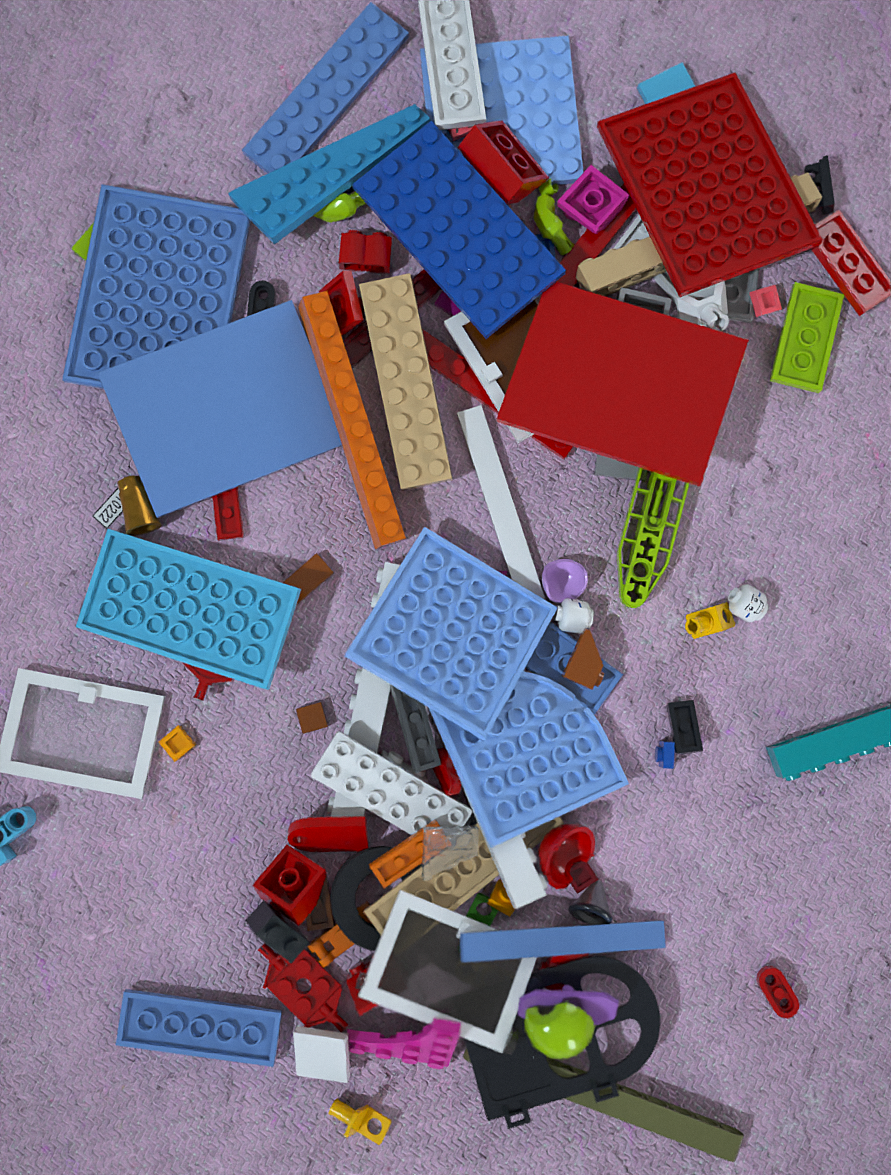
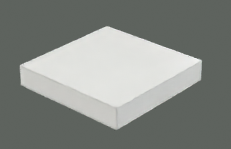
(321, 1054)

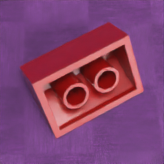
(502, 161)

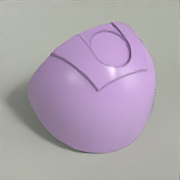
(564, 579)

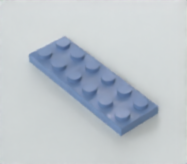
(199, 1027)

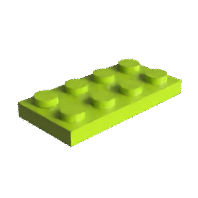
(806, 337)

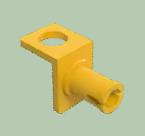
(709, 621)
(359, 1119)

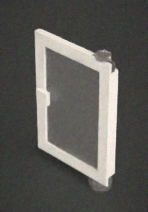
(80, 734)

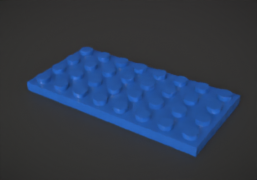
(459, 229)

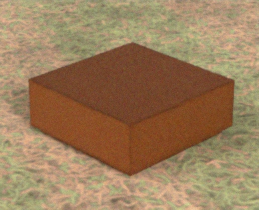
(312, 717)

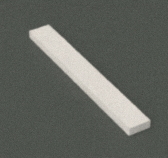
(499, 499)

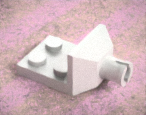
(700, 307)

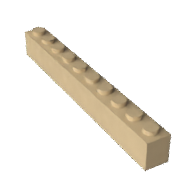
(641, 260)

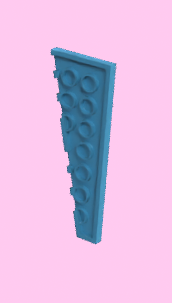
(303, 187)

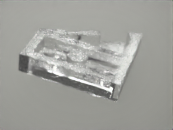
(447, 847)

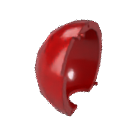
(562, 849)

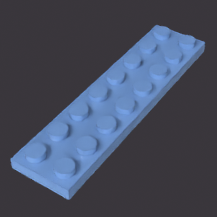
(327, 90)

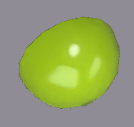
(561, 1032)

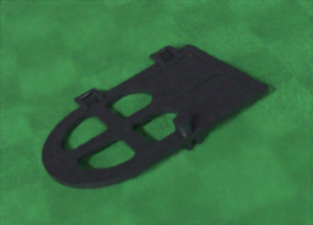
(524, 1077)

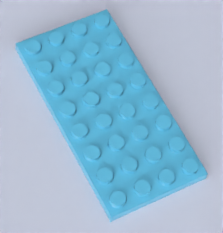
(188, 609)

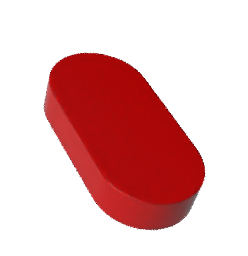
(447, 773)

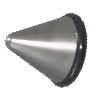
(592, 906)

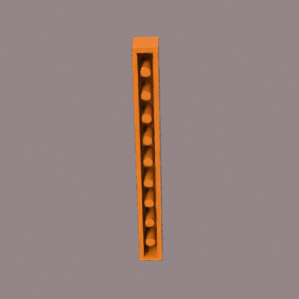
(351, 420)

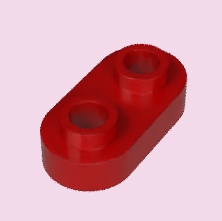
(777, 990)

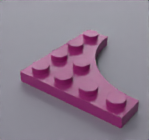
(430, 1046)

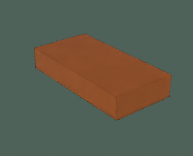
(309, 576)

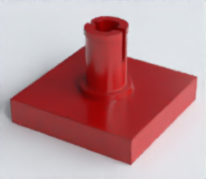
(345, 301)

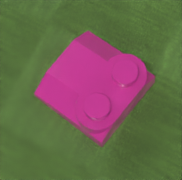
(593, 200)

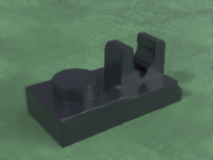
(823, 179)
(684, 727)

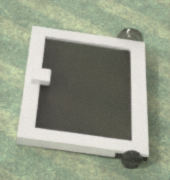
(422, 974)

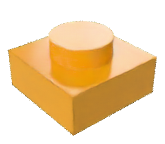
(500, 900)

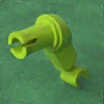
(340, 208)
(547, 221)

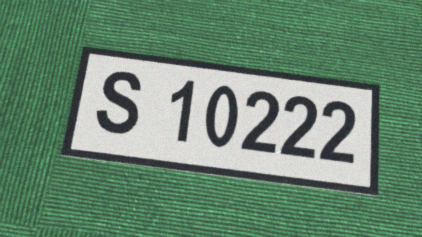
(109, 510)

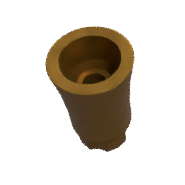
(136, 507)

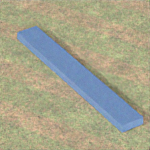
(561, 940)

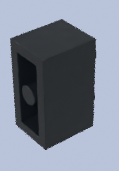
(277, 931)

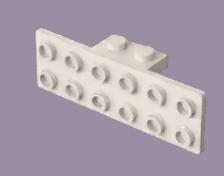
(386, 786)

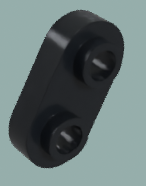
(256, 304)

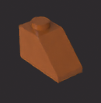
(585, 663)

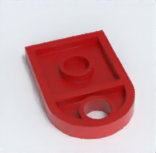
(329, 834)

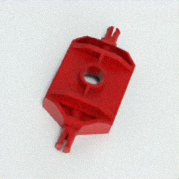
(309, 1006)

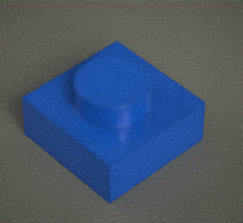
(665, 754)

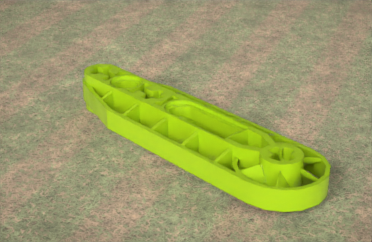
(648, 529)

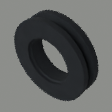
(343, 897)

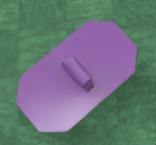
(597, 1005)

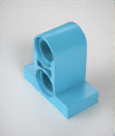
(12, 830)

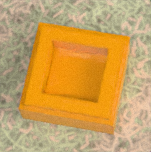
(177, 743)

